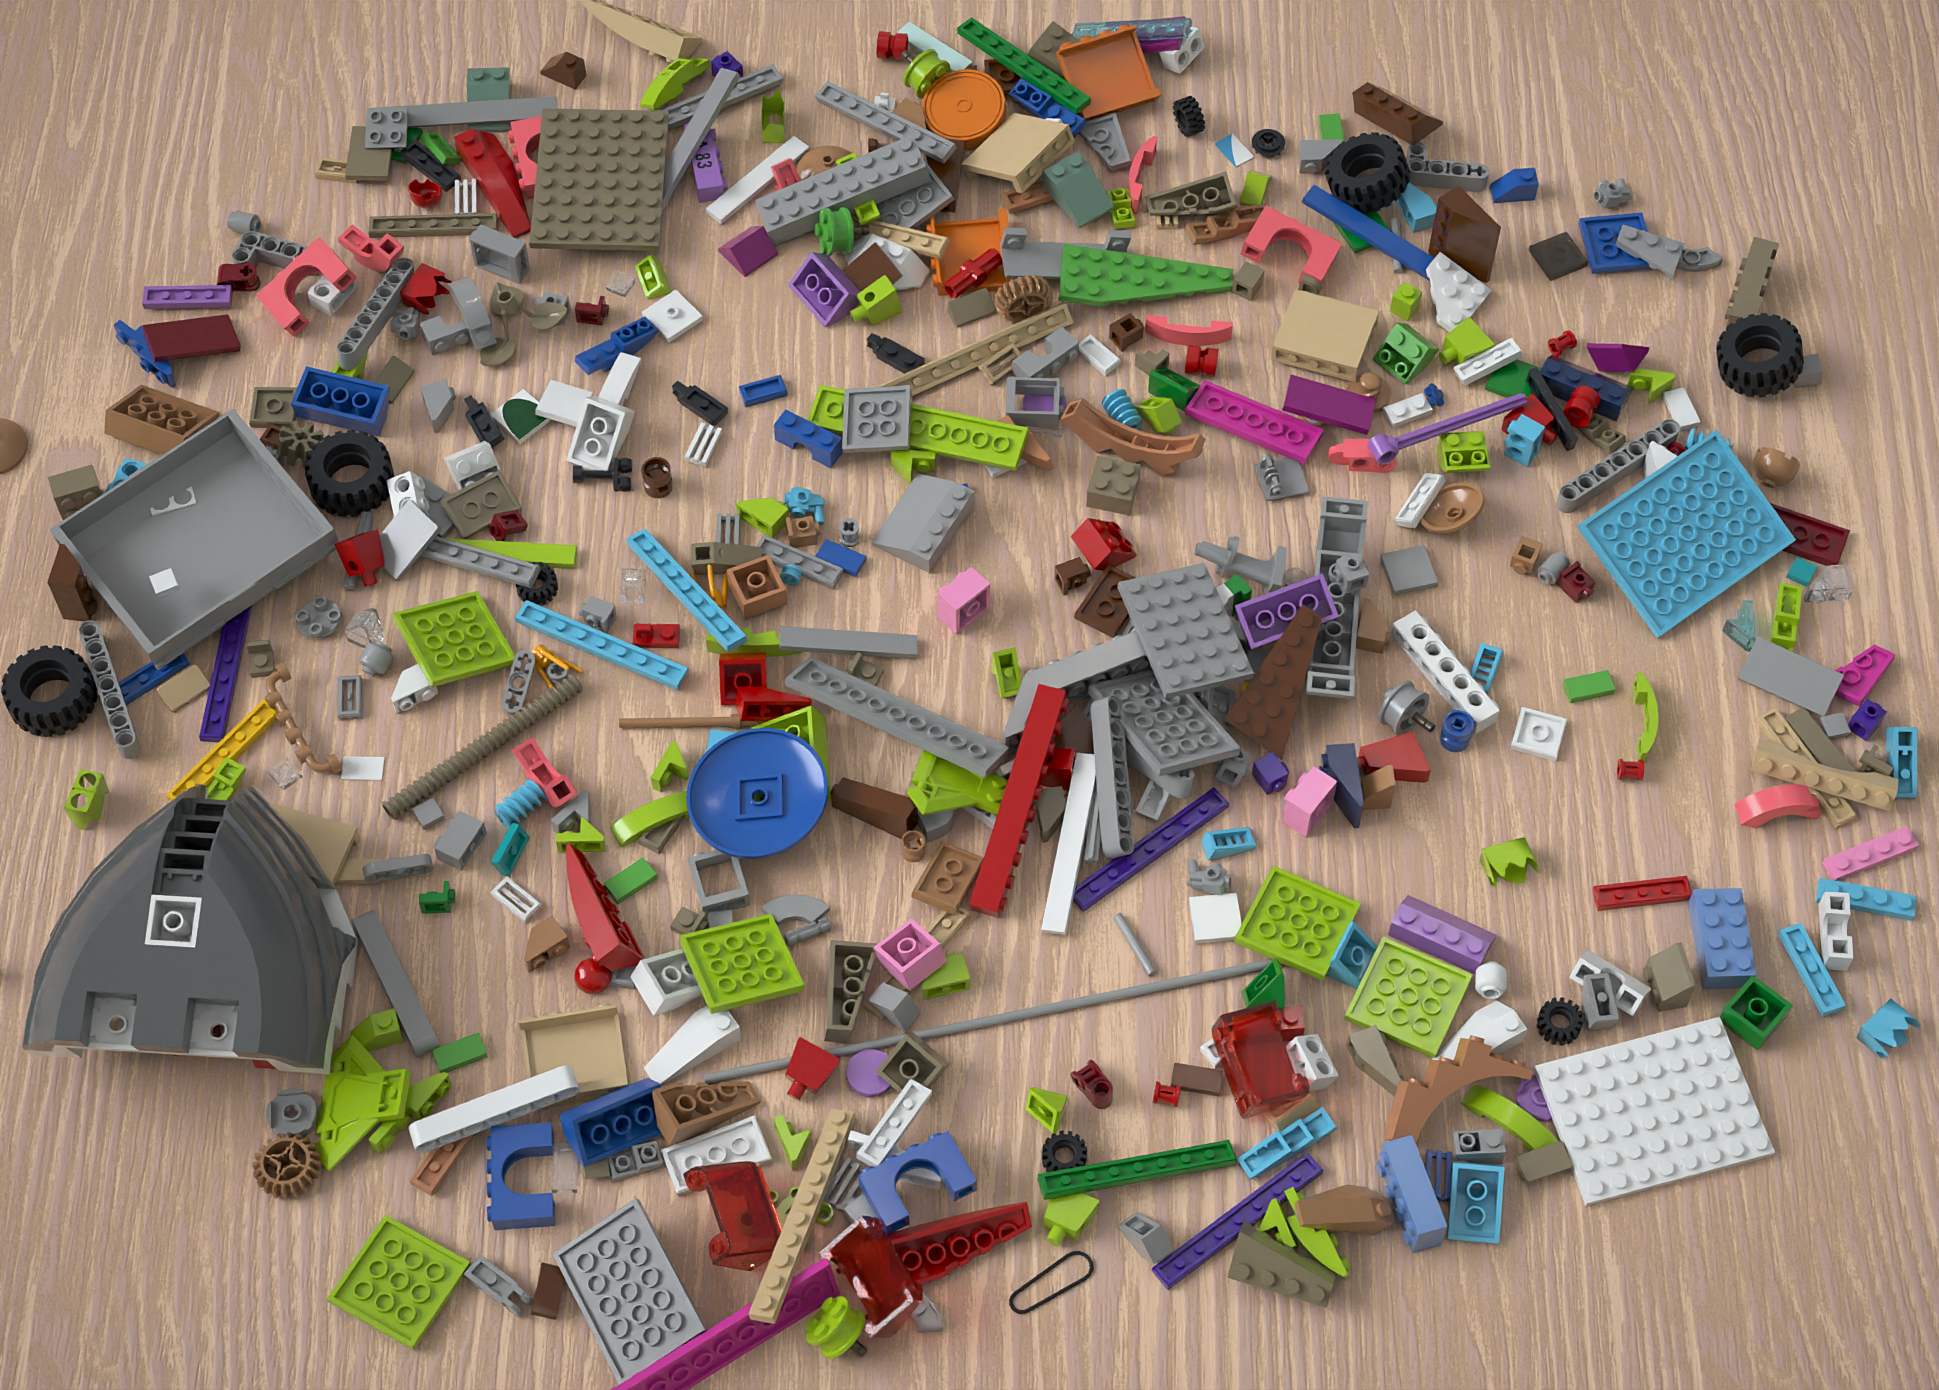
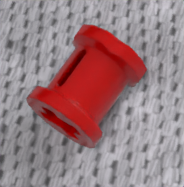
(1562, 343)
(1630, 769)
(1166, 1094)

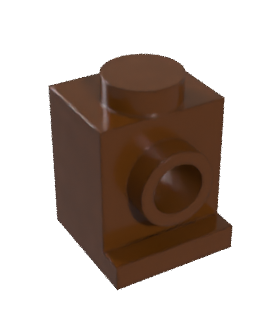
(1126, 331)
(1071, 574)

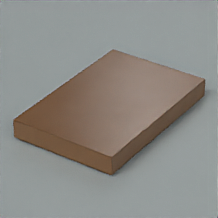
(947, 878)

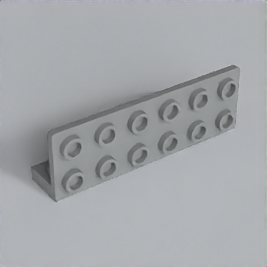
(1045, 258)

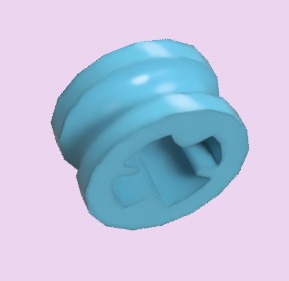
(791, 575)

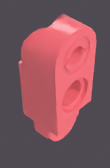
(1358, 457)

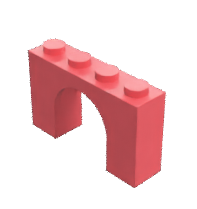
(526, 137)
(1275, 226)
(279, 293)

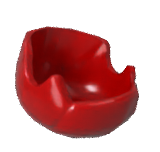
(424, 194)
(591, 977)

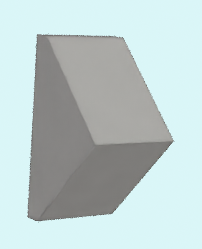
(895, 1006)

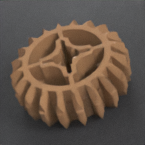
(1023, 298)
(271, 1157)

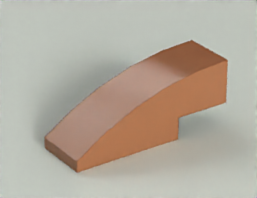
(1033, 451)

